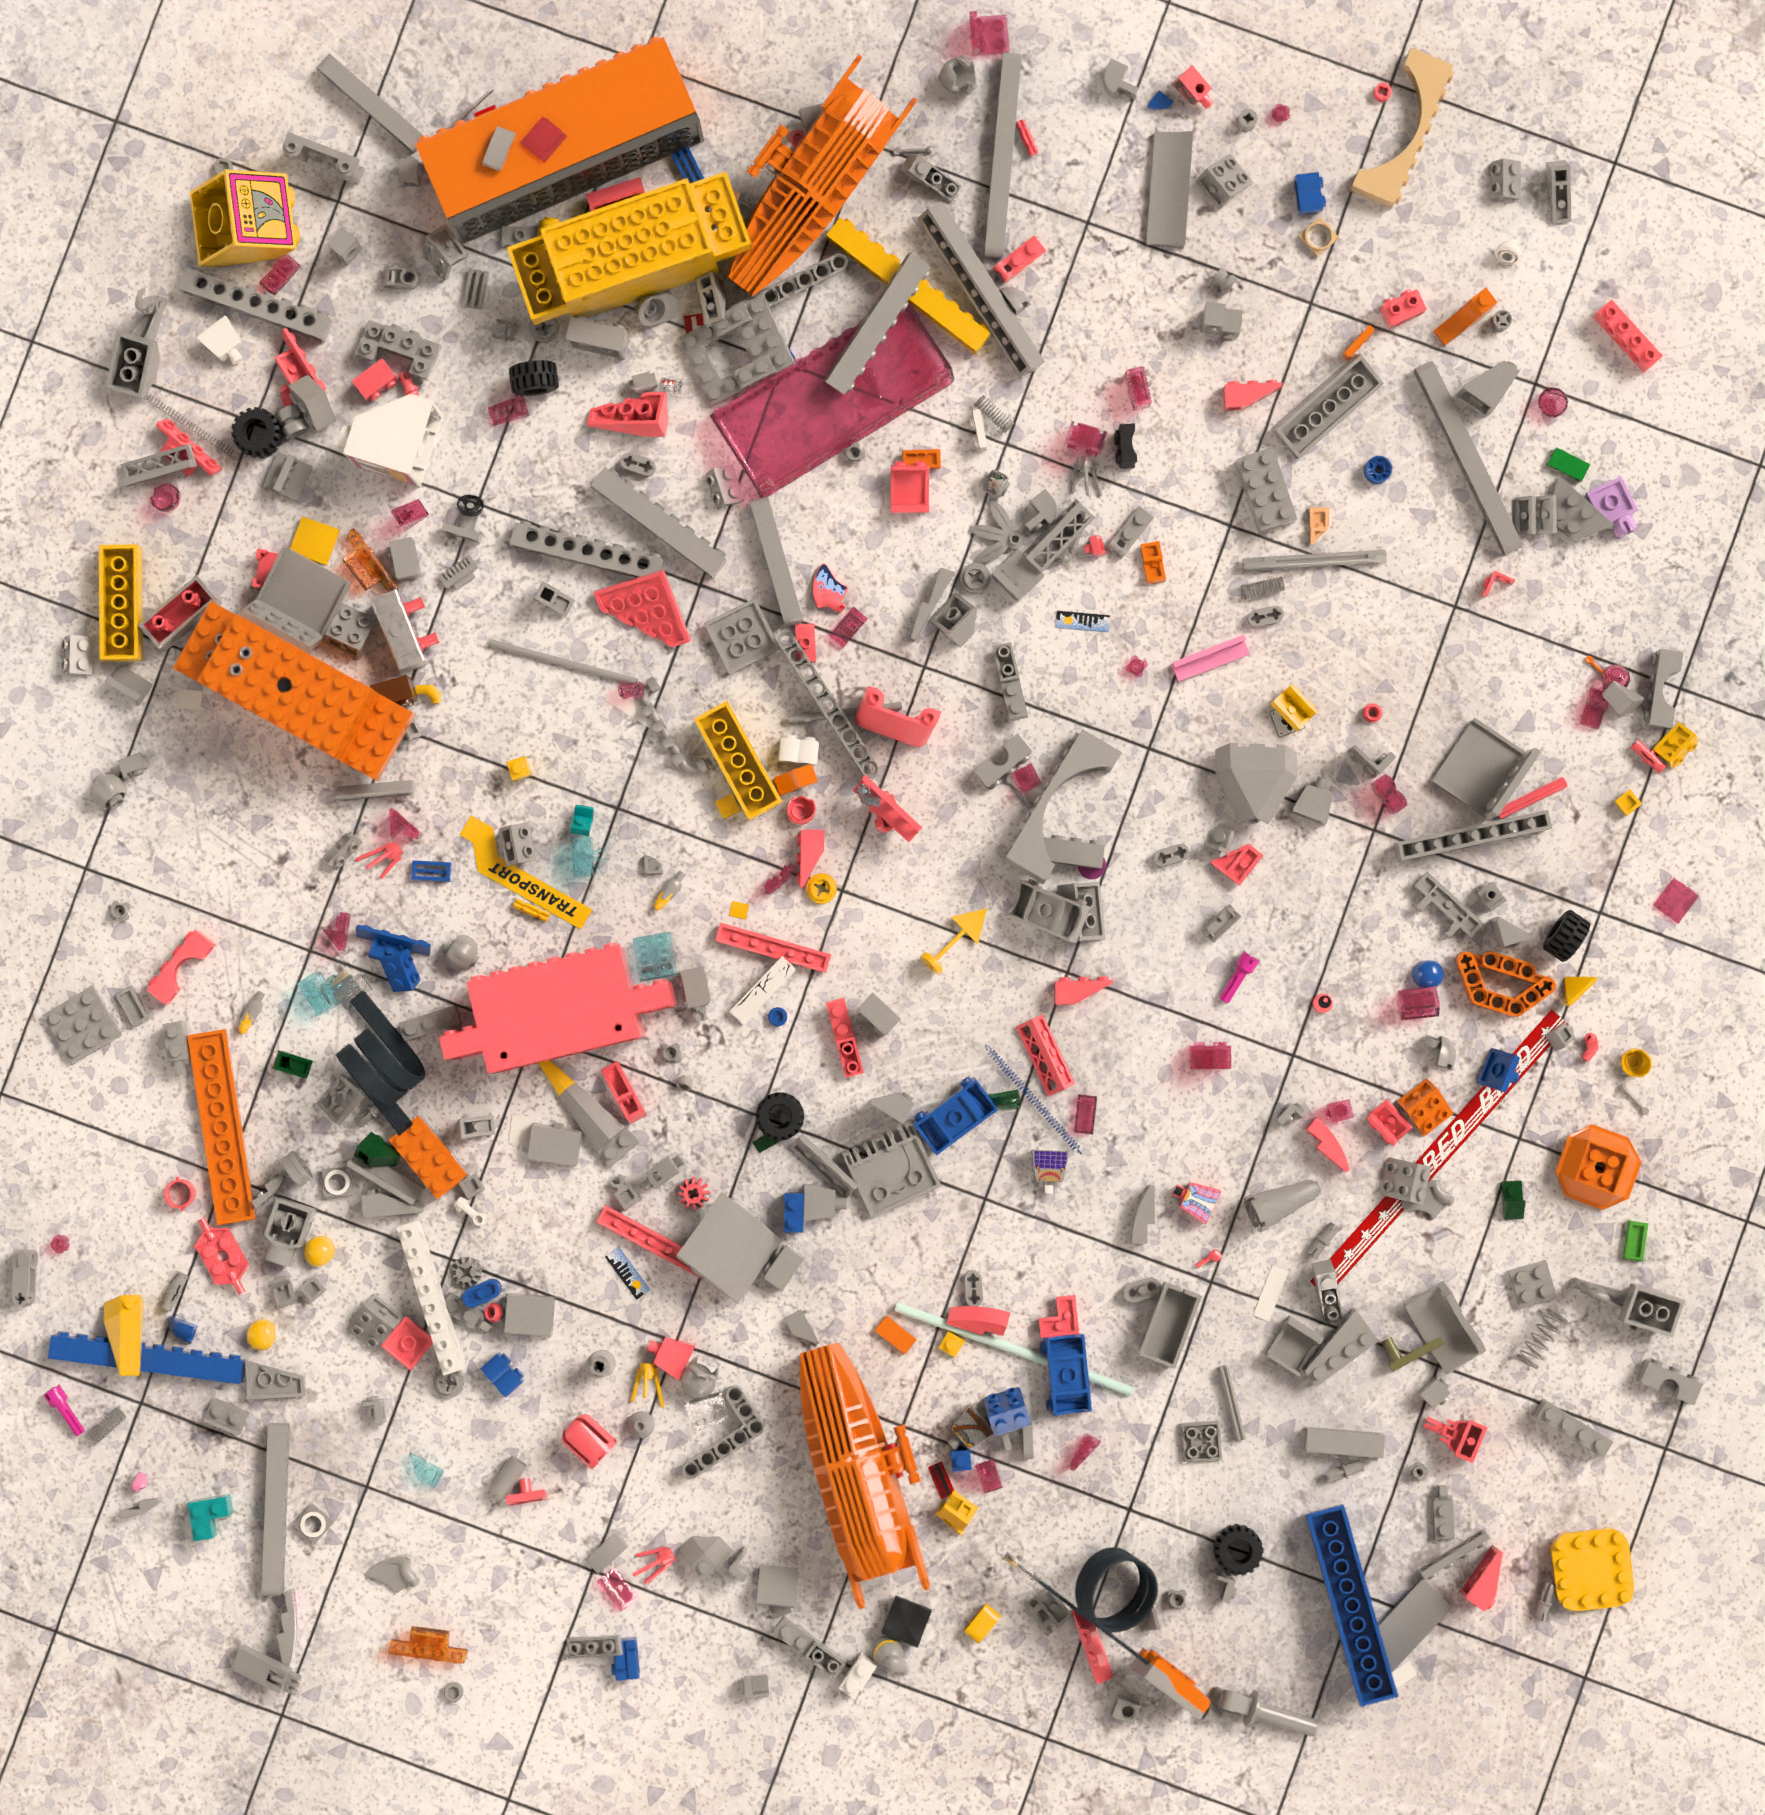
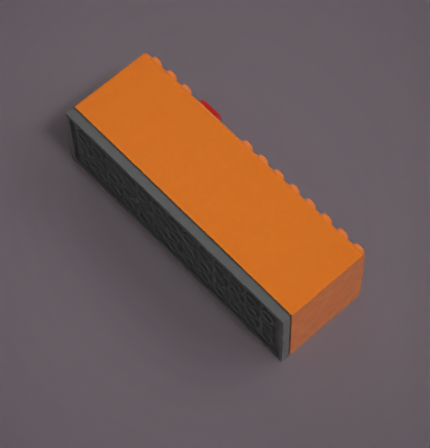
(614, 123)

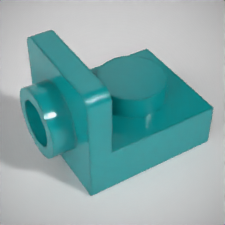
(582, 820)

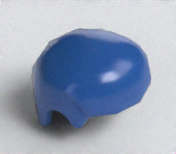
(1427, 974)

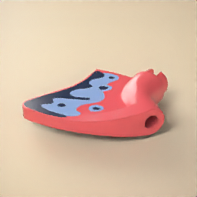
(827, 590)

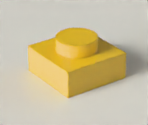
(1627, 802)
(727, 806)
(951, 1344)

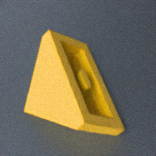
(1575, 987)

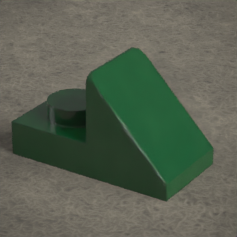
(292, 1064)
(1513, 1200)

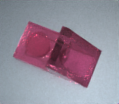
(1594, 709)
(398, 822)
(339, 937)
(988, 1476)

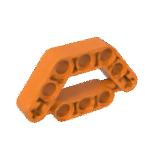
(1515, 972)

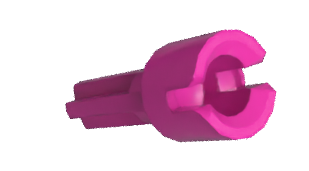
(1245, 965)
(57, 1399)

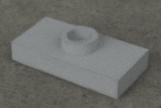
(516, 234)

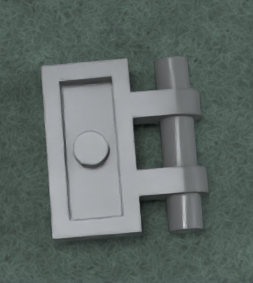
(1054, 1608)

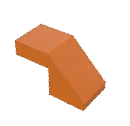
(795, 779)

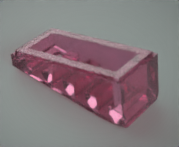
(520, 399)
(1086, 1447)

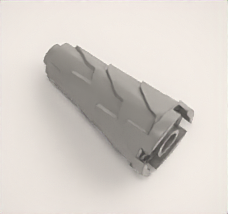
(1275, 1204)

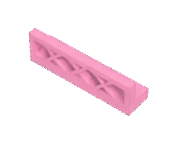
(1210, 658)

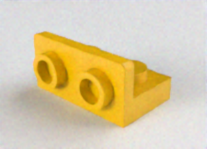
(1676, 745)

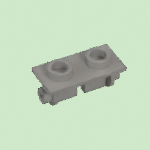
(337, 857)
(1217, 927)

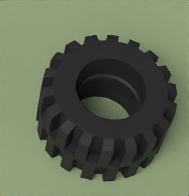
(533, 377)
(248, 419)
(1566, 936)
(767, 1104)
(1250, 1561)

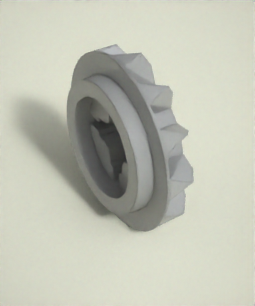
(540, 336)
(973, 569)
(466, 1262)
(441, 1387)

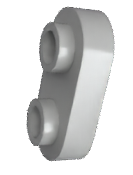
(1141, 1290)

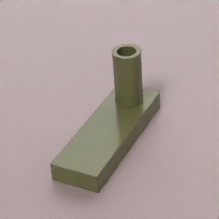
(1399, 1361)

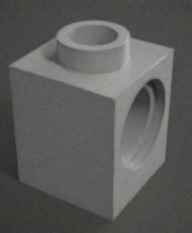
(1122, 1702)

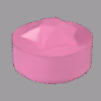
(140, 1482)

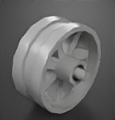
(296, 1168)

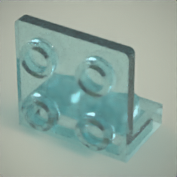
(654, 956)

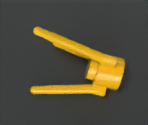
(646, 1371)

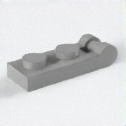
(1130, 532)

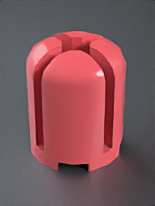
(587, 1440)

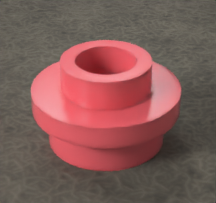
(1378, 713)
(489, 1312)

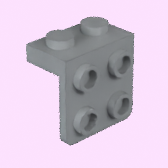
(1405, 1180)

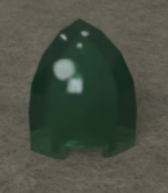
(1006, 1100)

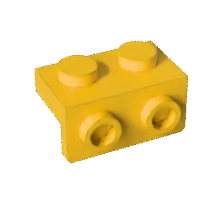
(1294, 707)

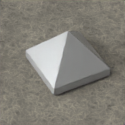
(413, 731)

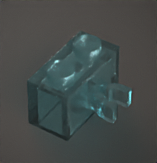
(584, 856)
(319, 993)

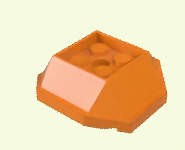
(1578, 1161)

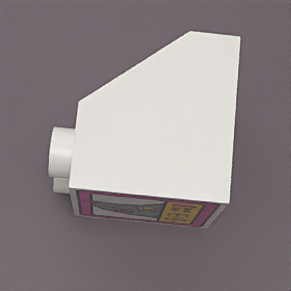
(394, 438)

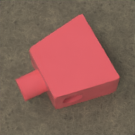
(671, 1355)

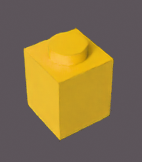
(519, 768)

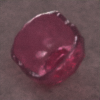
(1553, 402)
(166, 498)
(1615, 673)

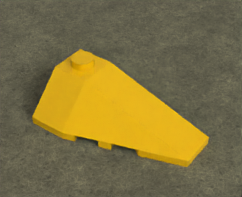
(124, 1328)

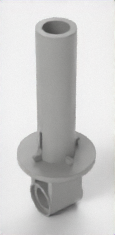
(1253, 1709)

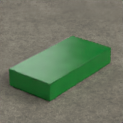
(1568, 464)

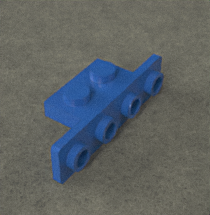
(390, 944)

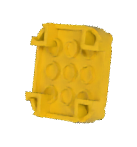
(1592, 1569)

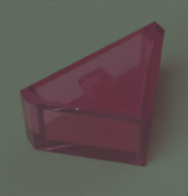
(410, 514)

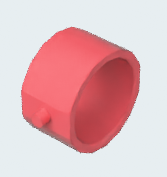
(192, 1193)

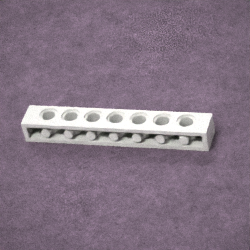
(431, 1298)

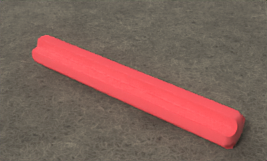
(1533, 797)

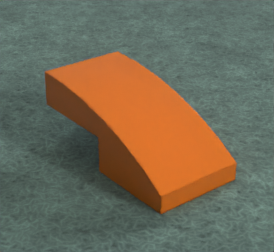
(1153, 562)

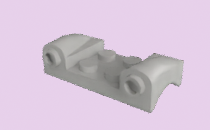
(300, 148)
(1049, 911)

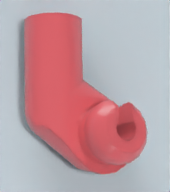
(1591, 1046)

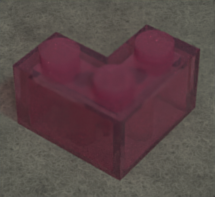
(1210, 1057)

